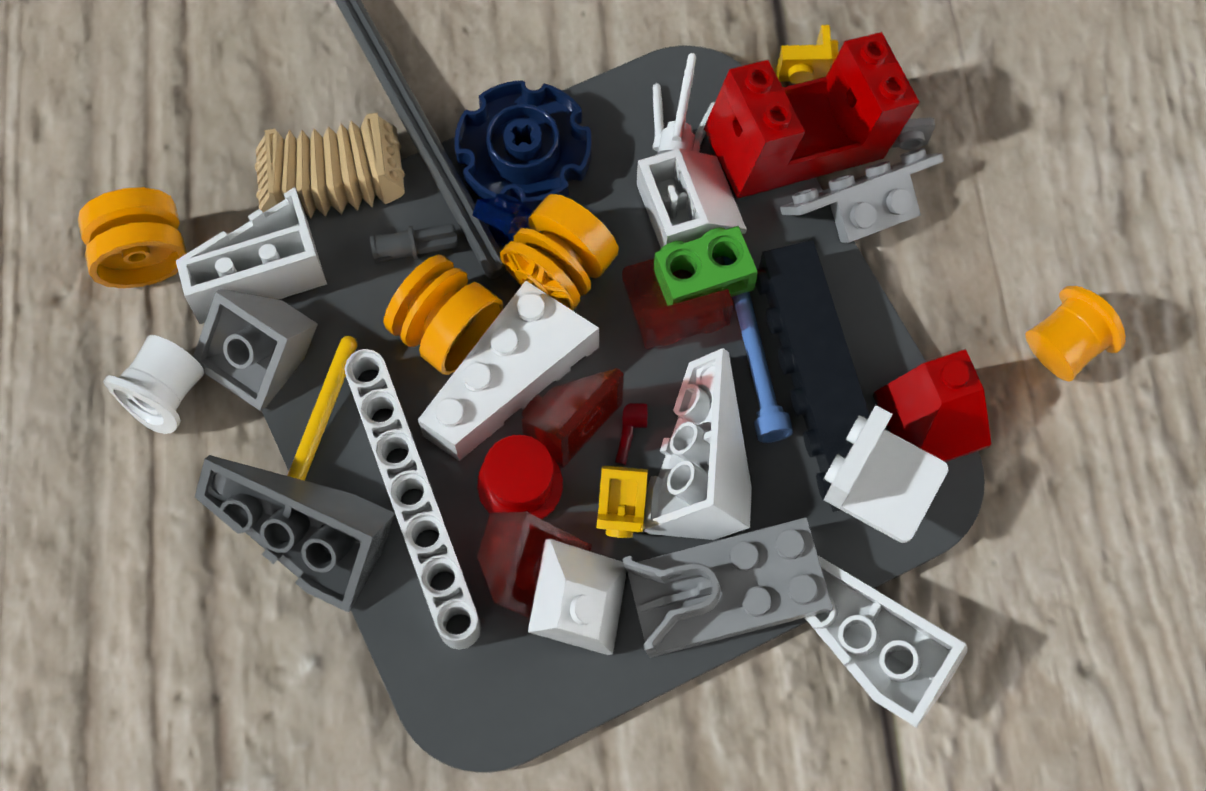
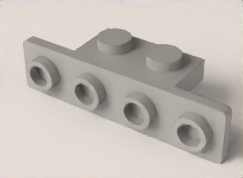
(871, 201)

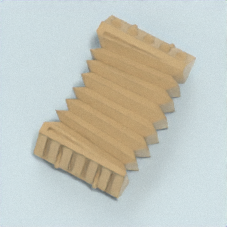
(331, 167)

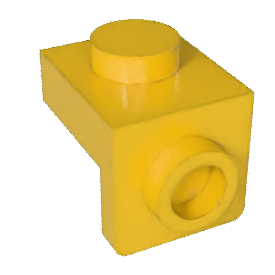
(808, 62)
(622, 501)

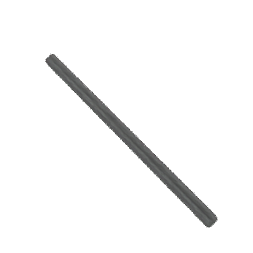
(423, 137)

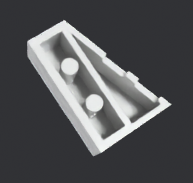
(262, 258)

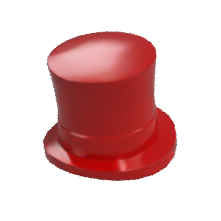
(520, 477)

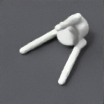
(678, 133)

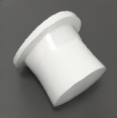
(156, 383)

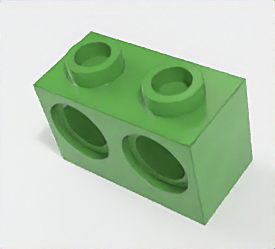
(708, 275)

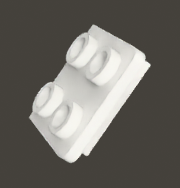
(884, 478)

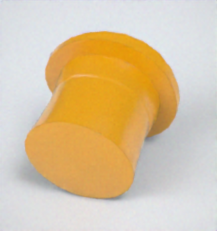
(1076, 333)

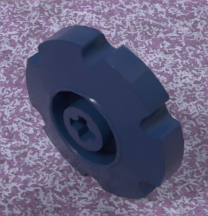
(523, 143)

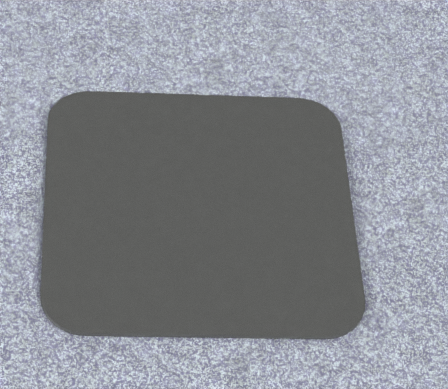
(516, 689)

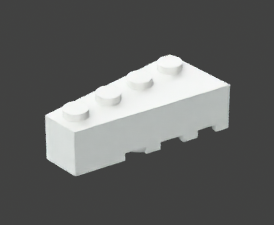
(510, 364)

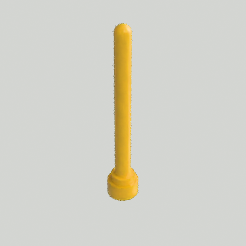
(322, 409)

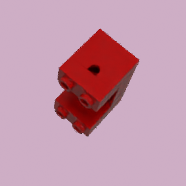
(811, 128)

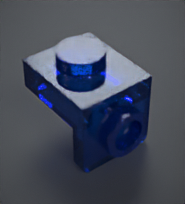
(504, 215)

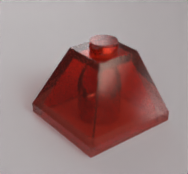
(573, 413)
(513, 556)

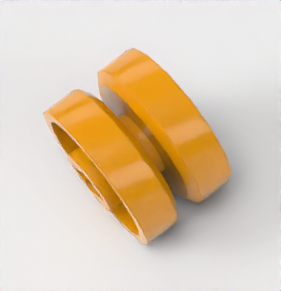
(131, 237)

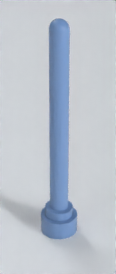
(771, 421)

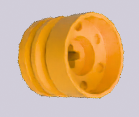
(560, 250)
(441, 313)

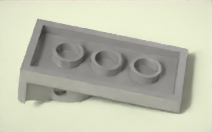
(728, 587)

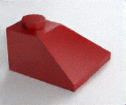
(939, 407)

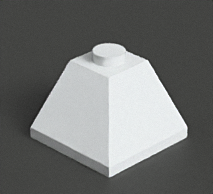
(578, 597)

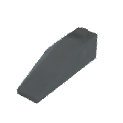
(311, 529)

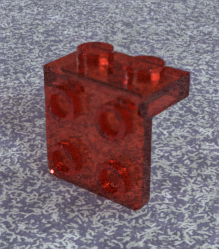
(671, 323)

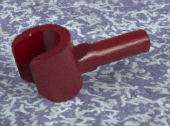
(634, 416)

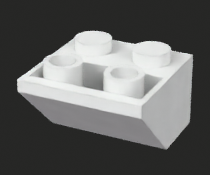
(686, 195)

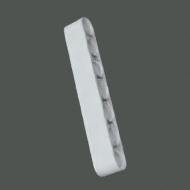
(416, 517)

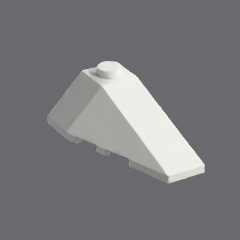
(705, 467)
(886, 646)

